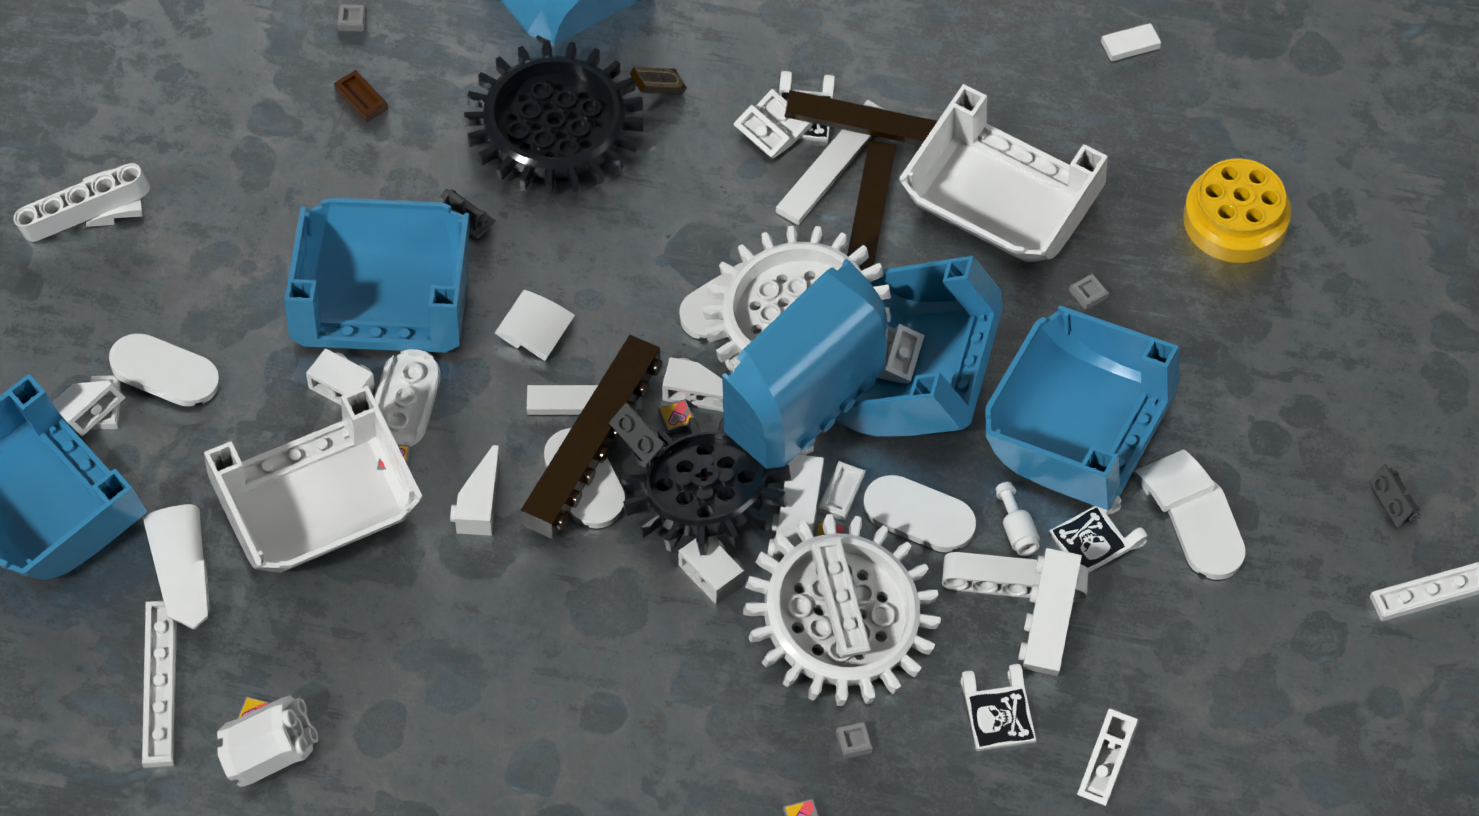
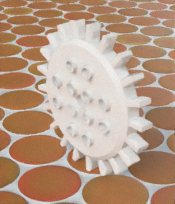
(758, 285)
(894, 619)

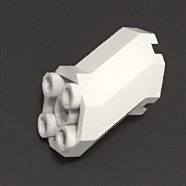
(266, 740)

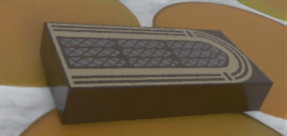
(658, 80)

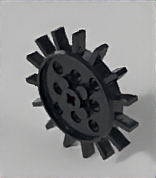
(704, 484)

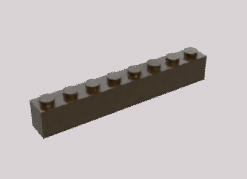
(590, 438)

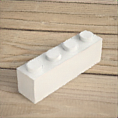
(802, 500)
(1051, 611)

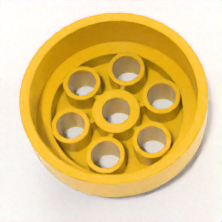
(1251, 202)

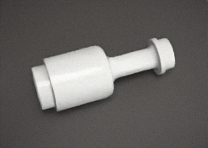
(1018, 522)

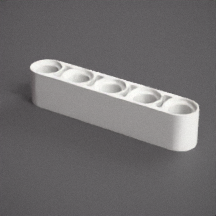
(81, 202)
(998, 575)

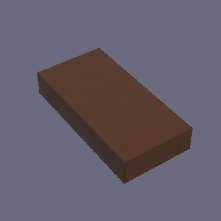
(361, 96)

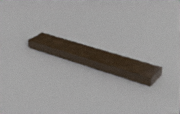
(858, 118)
(872, 200)

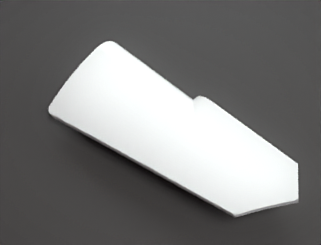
(179, 562)

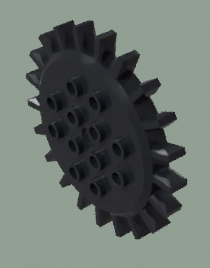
(537, 84)

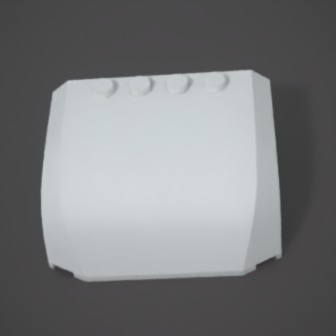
(1001, 184)
(315, 489)

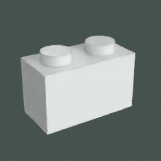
(335, 376)
(714, 572)

